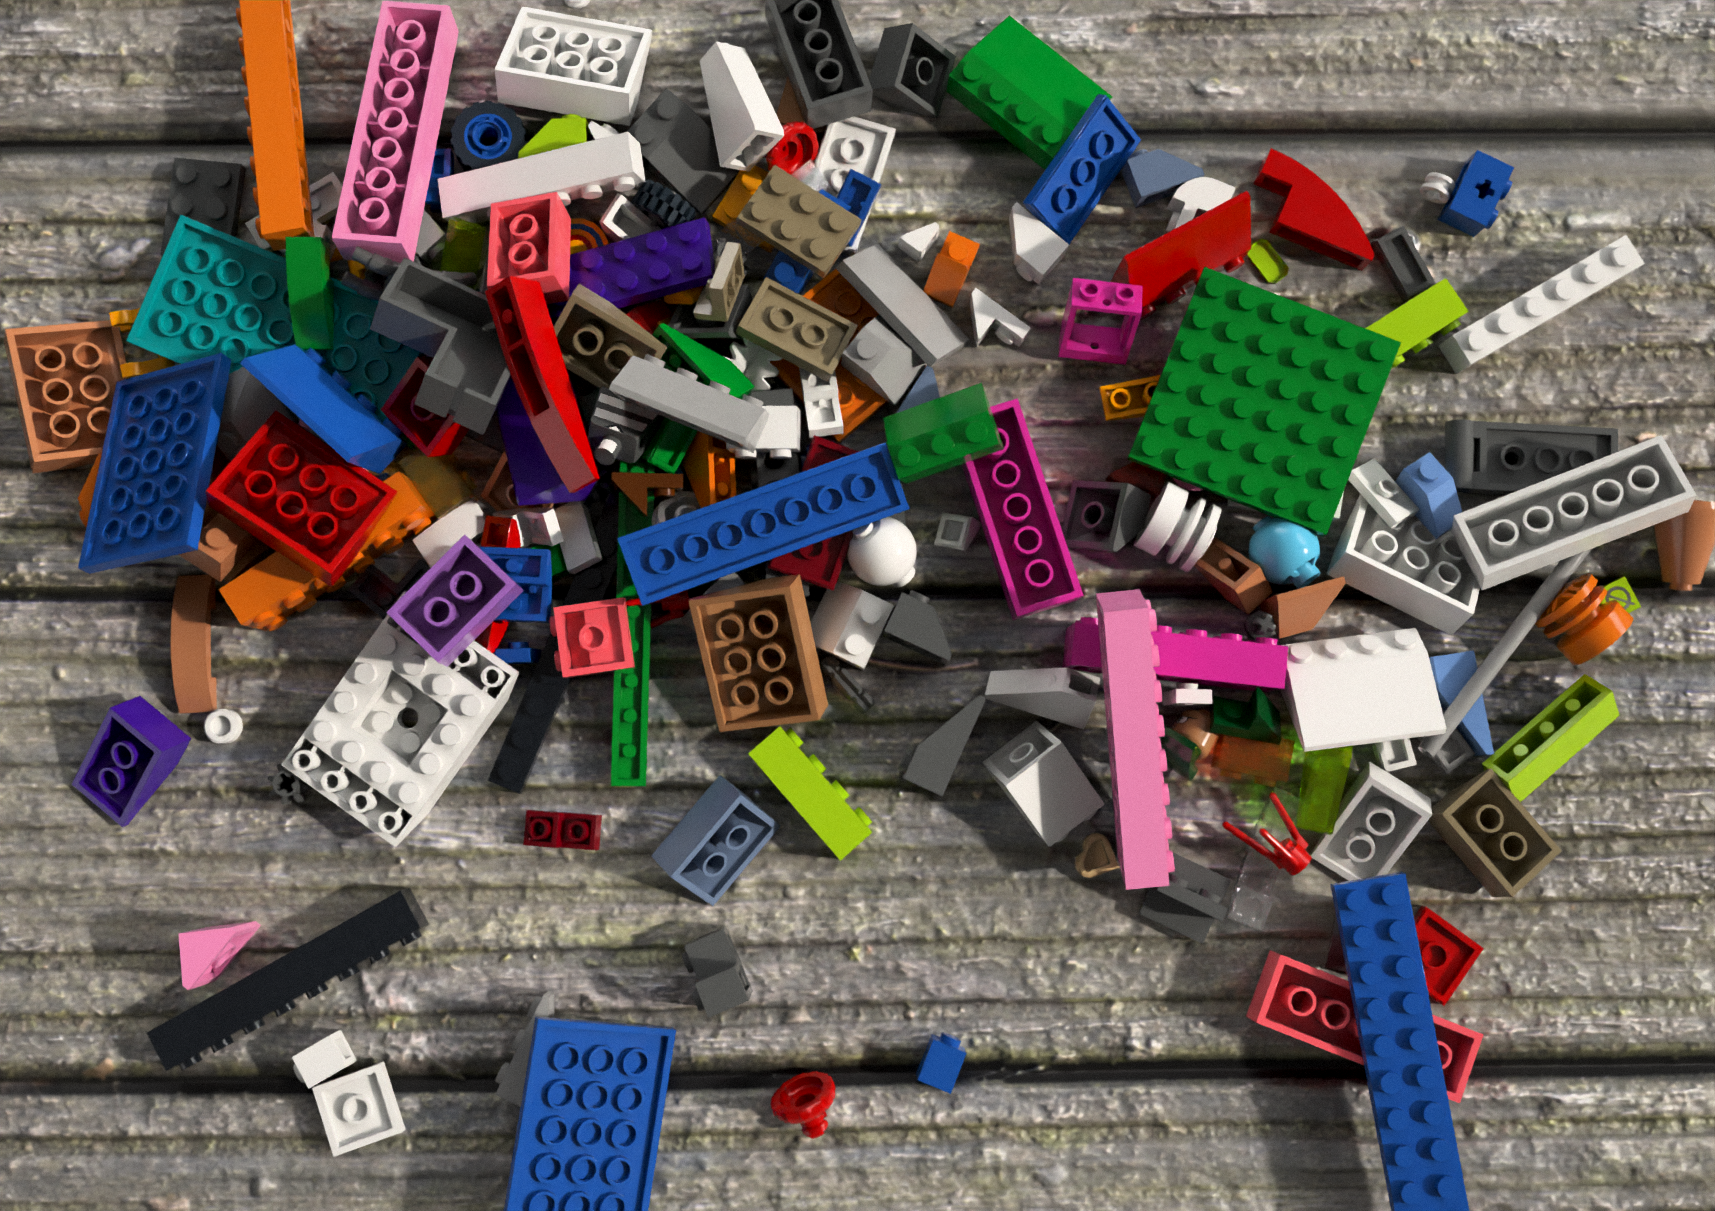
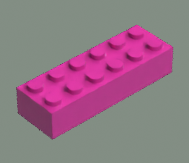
(1021, 520)
(1191, 657)

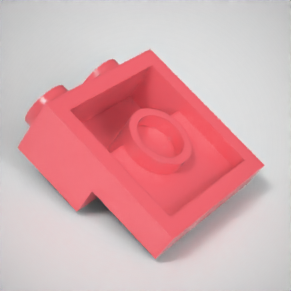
(592, 637)

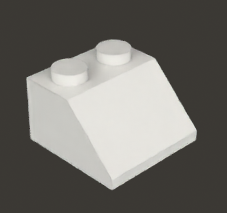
(850, 623)

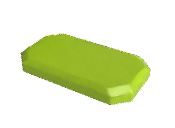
(1267, 261)

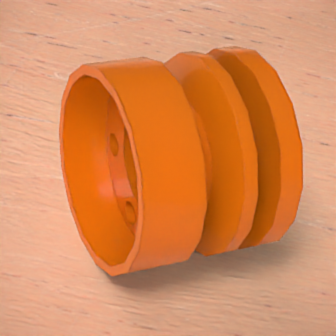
(1586, 625)

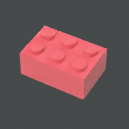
(531, 242)

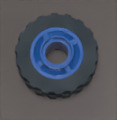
(480, 123)

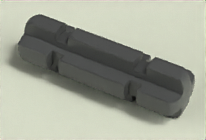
(846, 684)

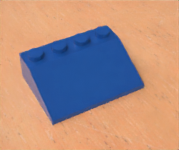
(328, 405)

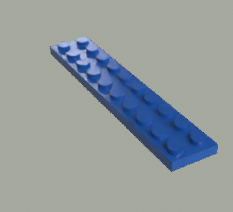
(1399, 1044)

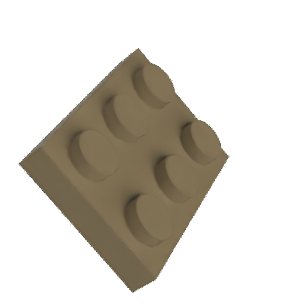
(799, 221)
(796, 329)

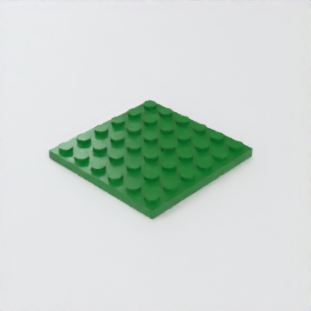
(1264, 401)

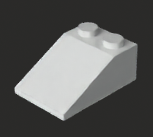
(1373, 825)

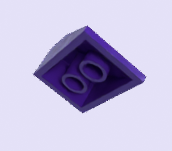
(129, 759)

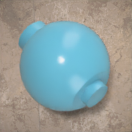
(1285, 552)

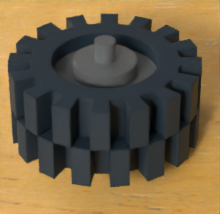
(662, 205)

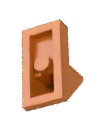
(951, 269)

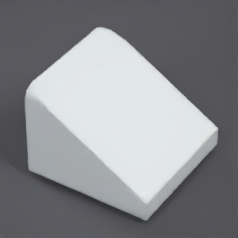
(919, 241)

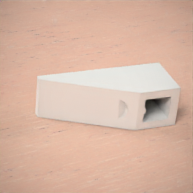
(1046, 692)

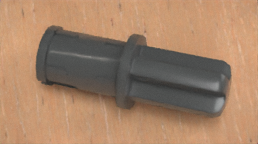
(1259, 624)

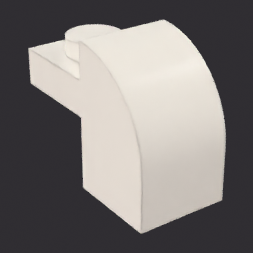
(1196, 198)

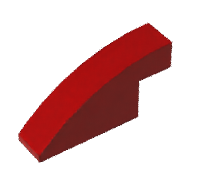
(1313, 212)

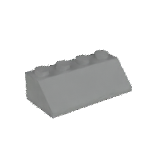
(690, 402)

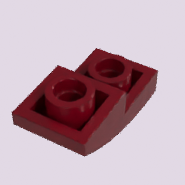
(562, 830)

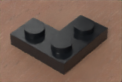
(382, 592)

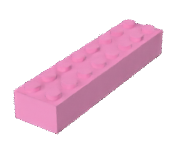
(396, 131)
(1134, 738)

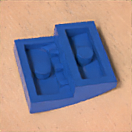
(533, 573)

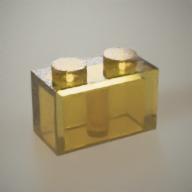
(439, 481)

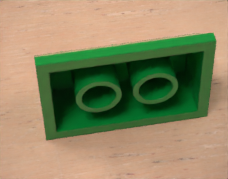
(942, 434)

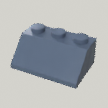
(715, 841)

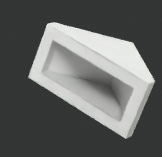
(624, 220)

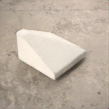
(956, 531)

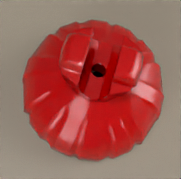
(794, 148)
(805, 1101)

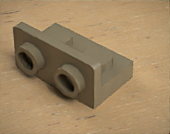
(722, 290)

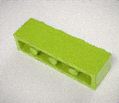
(1421, 318)
(1553, 736)
(810, 792)

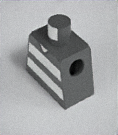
(620, 429)

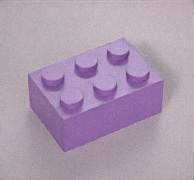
(454, 601)

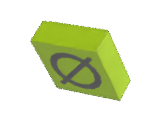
(1621, 592)

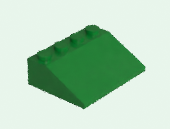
(1023, 90)

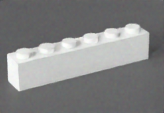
(571, 171)
(1541, 304)

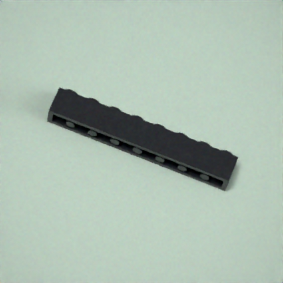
(287, 979)

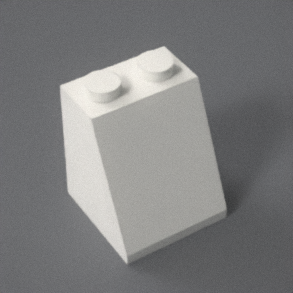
(1044, 783)

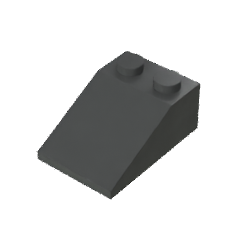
(681, 151)
(937, 755)

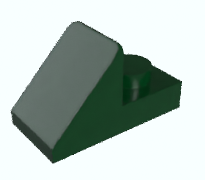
(1248, 720)

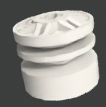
(1178, 527)

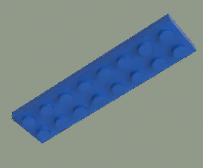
(763, 524)

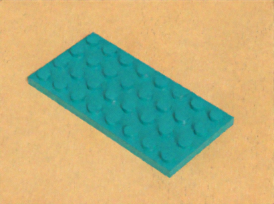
(234, 301)

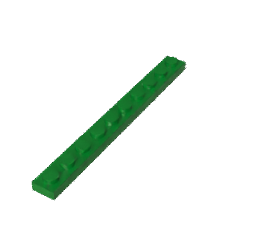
(632, 684)

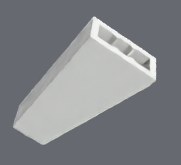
(738, 108)

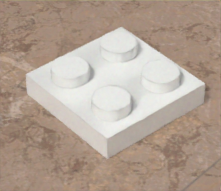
(358, 1109)

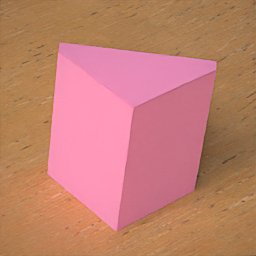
(210, 950)

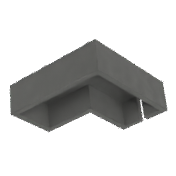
(457, 332)

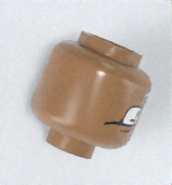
(1196, 728)

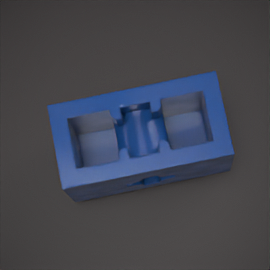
(1482, 177)

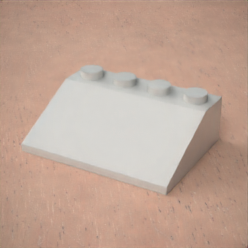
(573, 66)
(1406, 568)
(1361, 690)

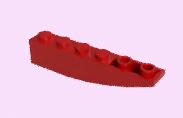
(542, 377)

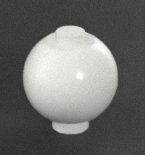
(883, 553)

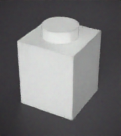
(323, 1059)

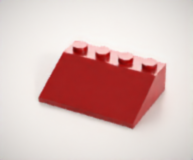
(1176, 259)
(301, 498)

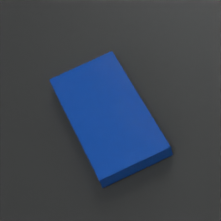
(1082, 169)

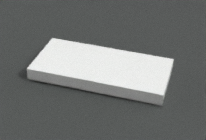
(857, 146)

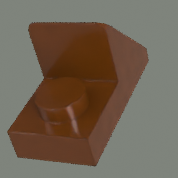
(635, 486)

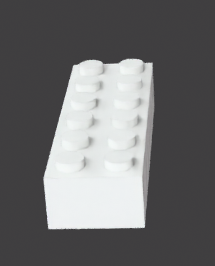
(1573, 512)

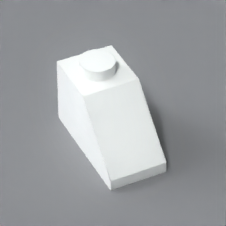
(1034, 245)

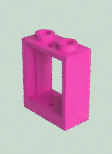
(1112, 343)

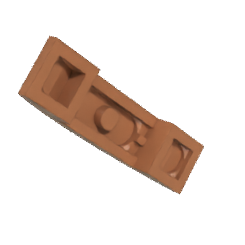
(192, 644)

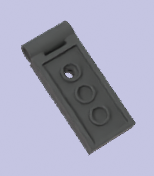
(1536, 451)

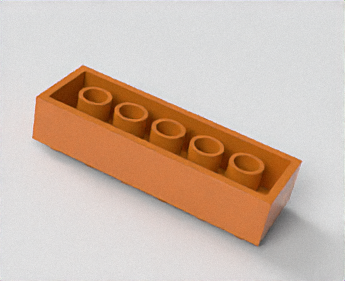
(280, 587)

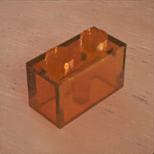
(1254, 758)

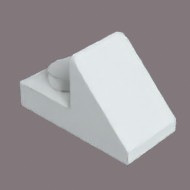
(989, 314)

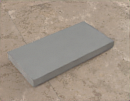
(903, 304)

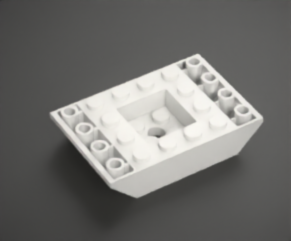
(366, 755)

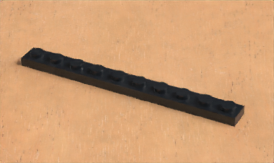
(547, 684)

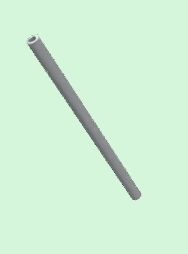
(1503, 650)

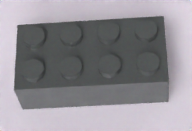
(819, 59)

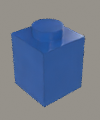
(941, 1062)

